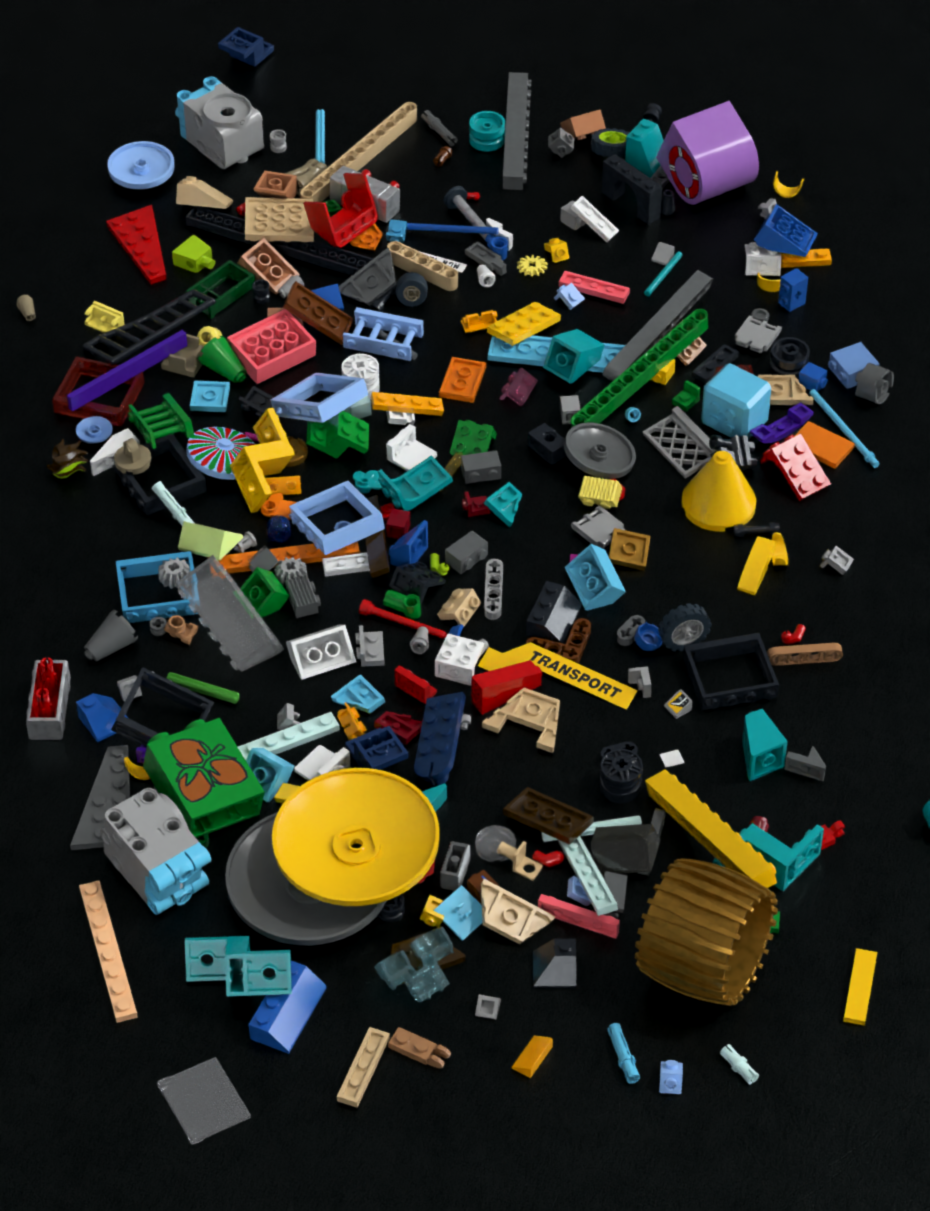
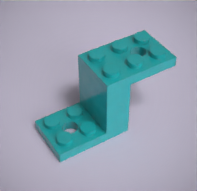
(786, 860)
(238, 966)

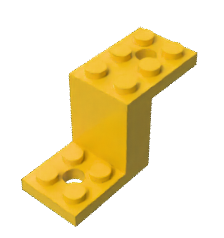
(262, 460)

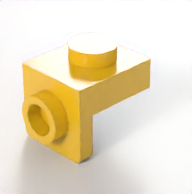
(558, 249)
(428, 915)

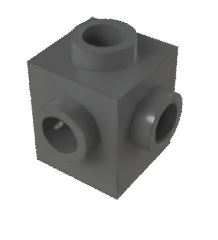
(561, 142)

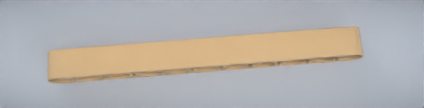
(364, 150)

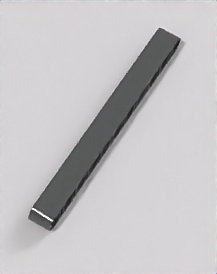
(659, 324)

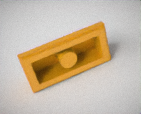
(533, 1055)

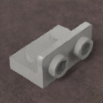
(371, 648)

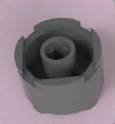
(874, 383)

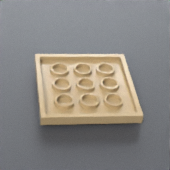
(277, 220)

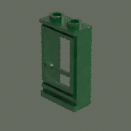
(227, 270)

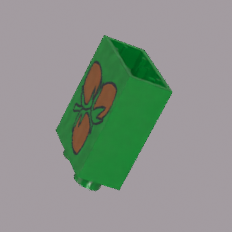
(204, 776)

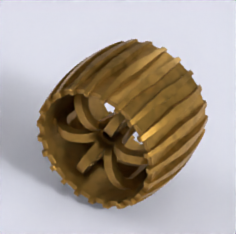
(706, 931)

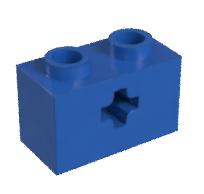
(793, 290)

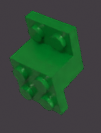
(338, 434)

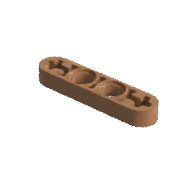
(832, 653)

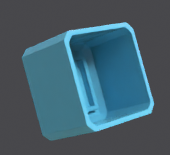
(735, 401)

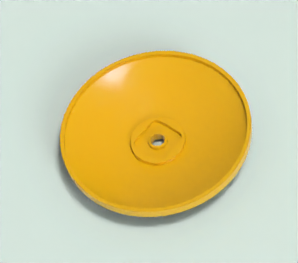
(352, 807)

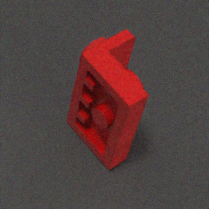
(413, 685)

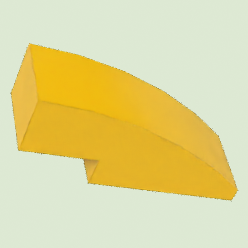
(756, 565)

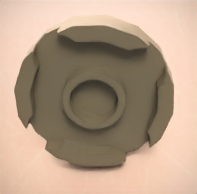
(132, 457)

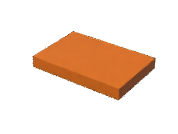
(462, 379)
(826, 445)

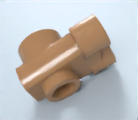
(178, 628)

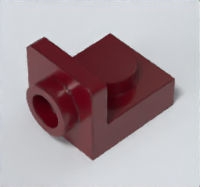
(474, 506)

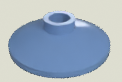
(94, 429)

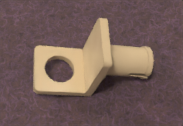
(519, 859)

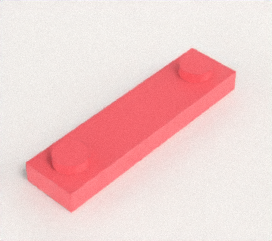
(595, 287)
(580, 916)

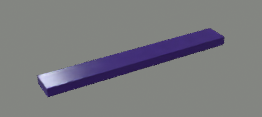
(126, 370)

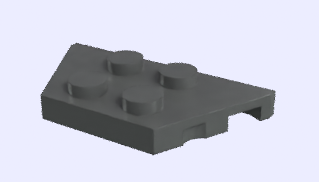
(371, 280)

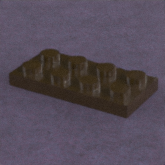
(548, 815)

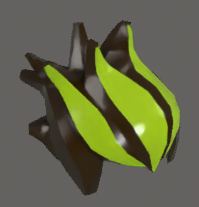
(67, 459)

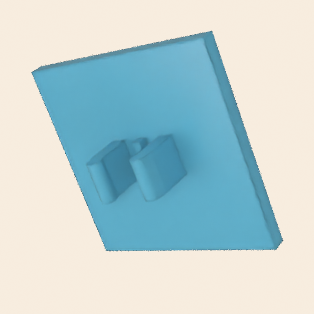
(461, 912)

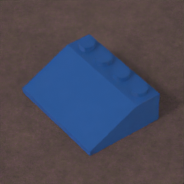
(785, 233)

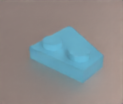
(359, 694)

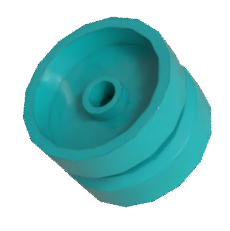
(487, 131)

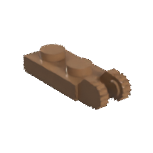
(418, 1048)

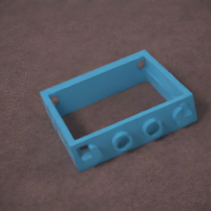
(149, 566)

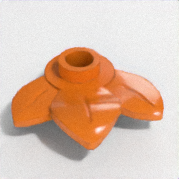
(276, 506)

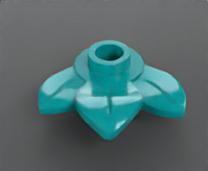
(366, 481)

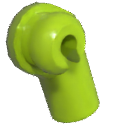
(436, 566)

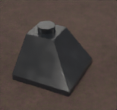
(555, 964)

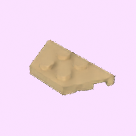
(786, 390)
(511, 914)

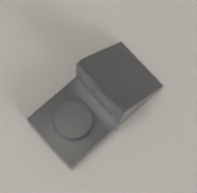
(808, 766)

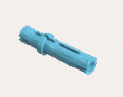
(626, 1060)

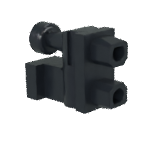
(739, 449)

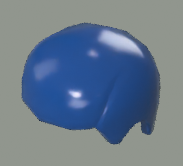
(648, 637)

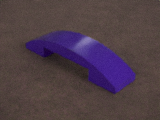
(783, 427)

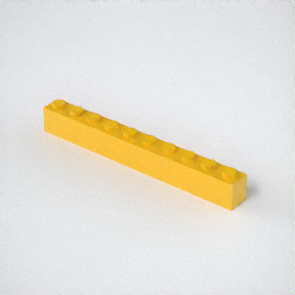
(709, 828)

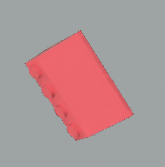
(272, 345)

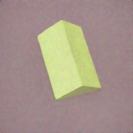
(207, 540)

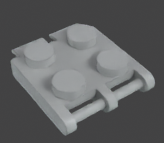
(756, 335)
(599, 528)

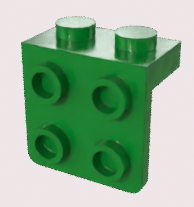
(472, 438)

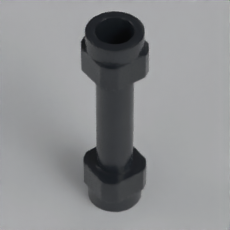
(378, 305)
(739, 529)

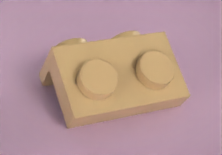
(460, 606)

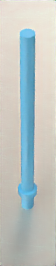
(868, 456)

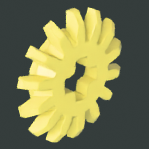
(539, 263)

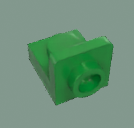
(687, 397)

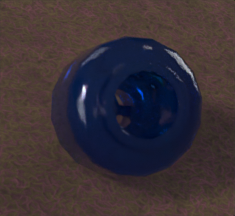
(278, 529)

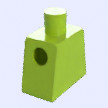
(193, 255)

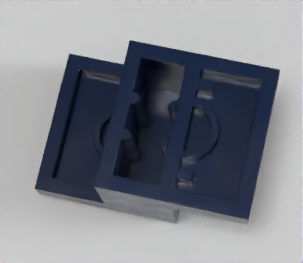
(246, 46)
(377, 749)

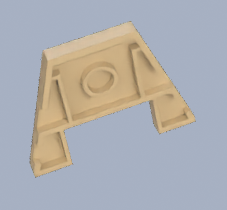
(532, 711)

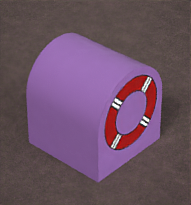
(708, 154)

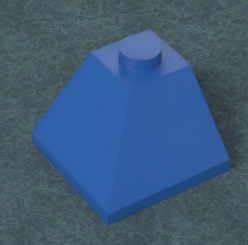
(410, 546)
(98, 715)

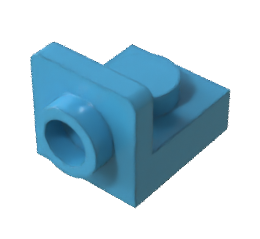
(396, 231)

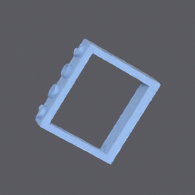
(292, 404)
(346, 535)

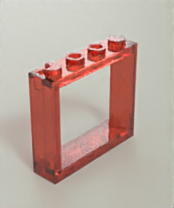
(95, 369)

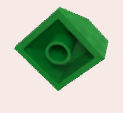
(265, 592)

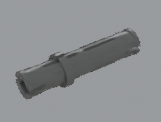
(435, 124)

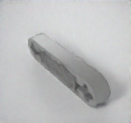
(493, 589)

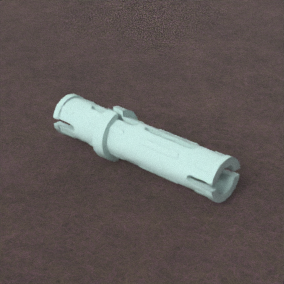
(178, 512)

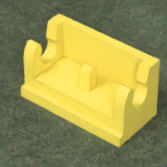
(103, 317)

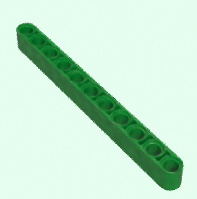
(643, 369)

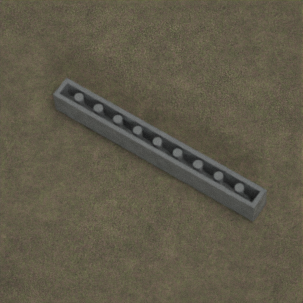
(515, 134)

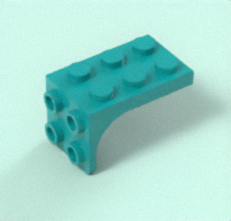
(415, 484)

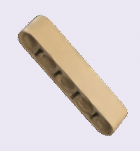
(428, 267)

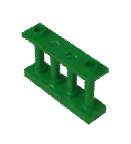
(171, 410)

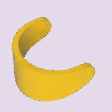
(784, 191)
(768, 285)
(780, 554)
(135, 770)

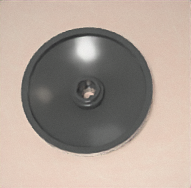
(599, 450)

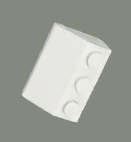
(321, 651)

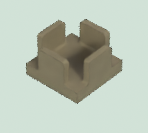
(185, 360)

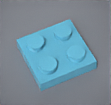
(210, 396)

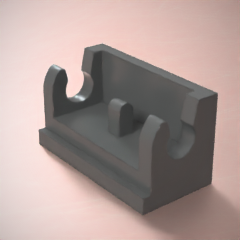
(617, 886)

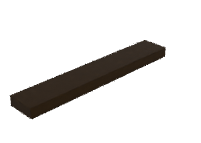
(377, 547)

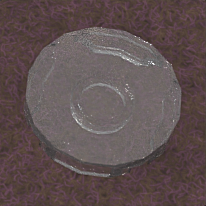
(489, 839)

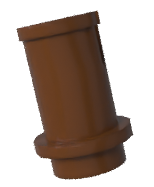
(445, 152)

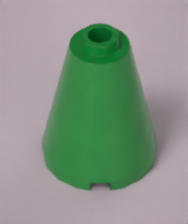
(222, 359)

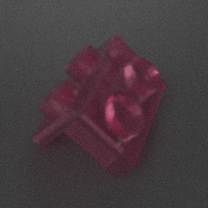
(519, 386)

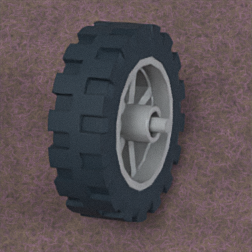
(690, 626)

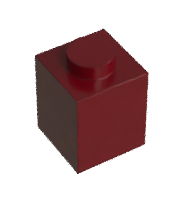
(397, 523)

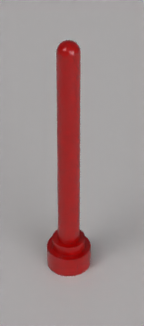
(367, 608)

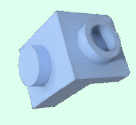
(569, 295)
(576, 891)
(671, 1077)

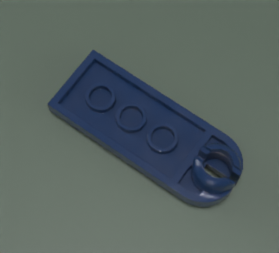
(439, 737)

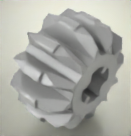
(290, 569)
(172, 571)

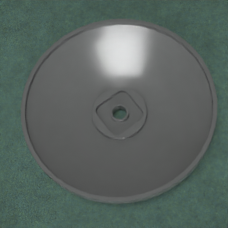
(276, 906)

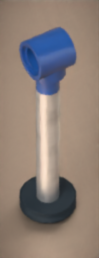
(455, 199)

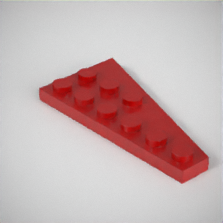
(140, 240)

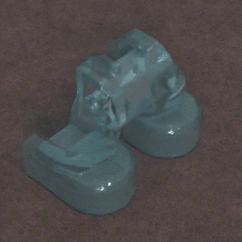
(426, 980)

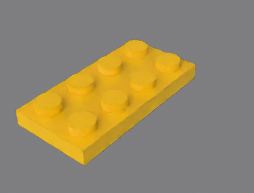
(523, 323)

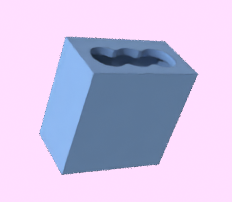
(849, 361)

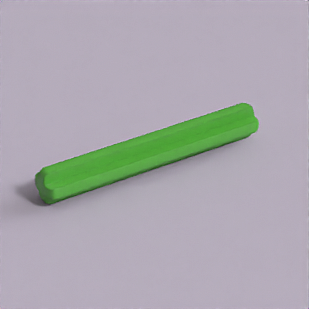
(204, 688)

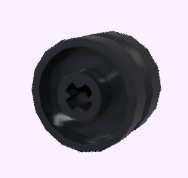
(788, 356)

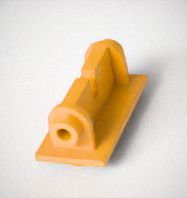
(474, 322)
(284, 485)
(349, 717)

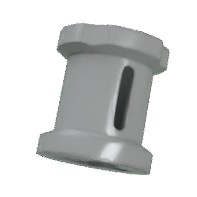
(248, 540)

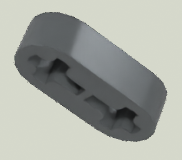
(627, 628)

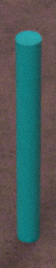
(663, 273)

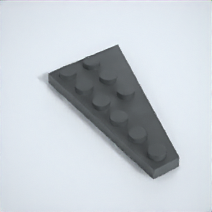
(108, 790)

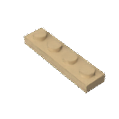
(363, 1067)

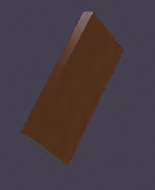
(318, 312)

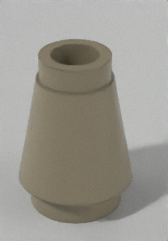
(26, 307)

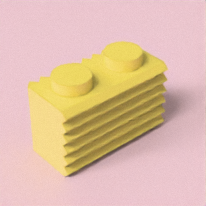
(600, 492)

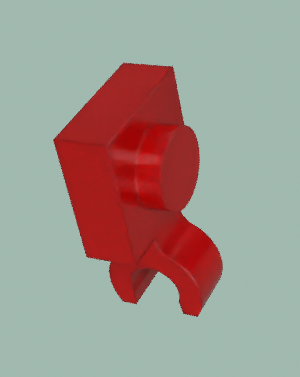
(831, 833)

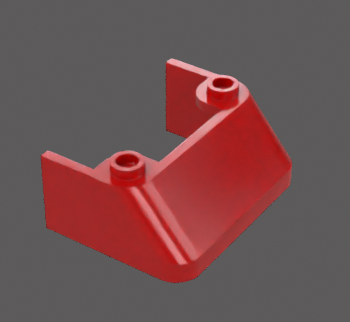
(354, 218)

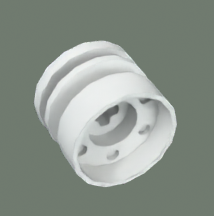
(363, 367)

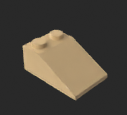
(199, 193)

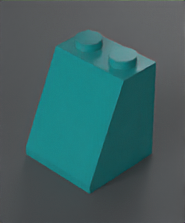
(643, 146)
(572, 354)
(762, 745)

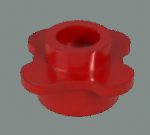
(386, 510)

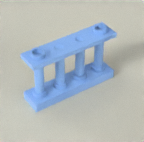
(386, 322)

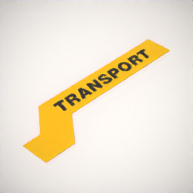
(562, 669)

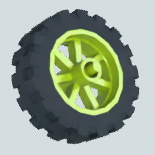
(609, 142)

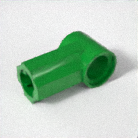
(407, 604)

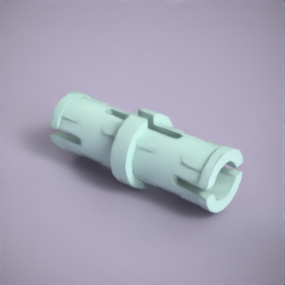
(739, 1064)

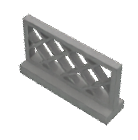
(696, 436)

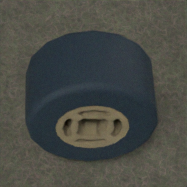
(411, 289)

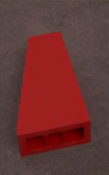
(499, 685)

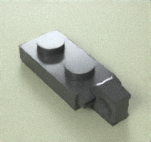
(486, 257)

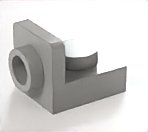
(837, 559)
(640, 676)

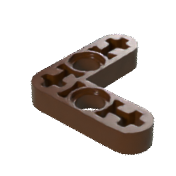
(569, 648)

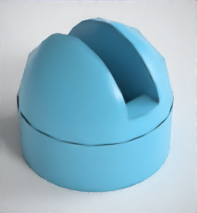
(635, 413)

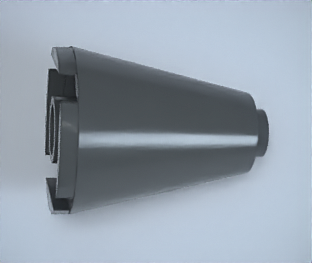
(110, 637)

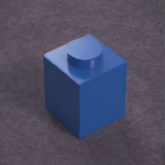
(813, 377)

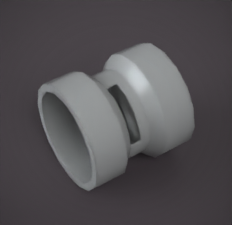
(278, 141)

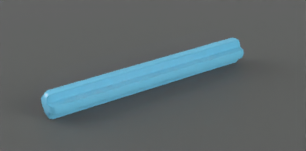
(320, 135)

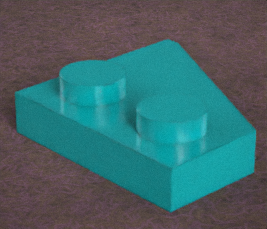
(504, 503)

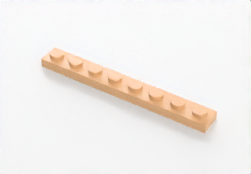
(108, 951)

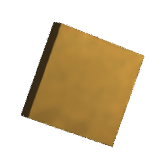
(629, 549)

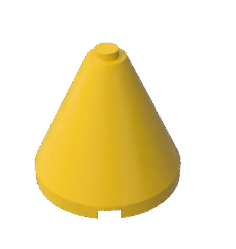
(719, 495)

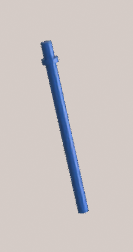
(452, 228)

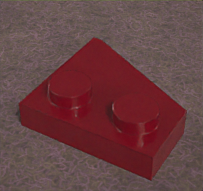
(402, 725)

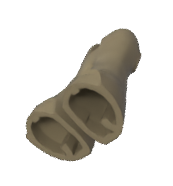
(307, 173)

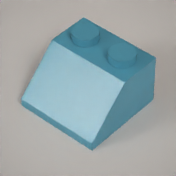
(269, 770)

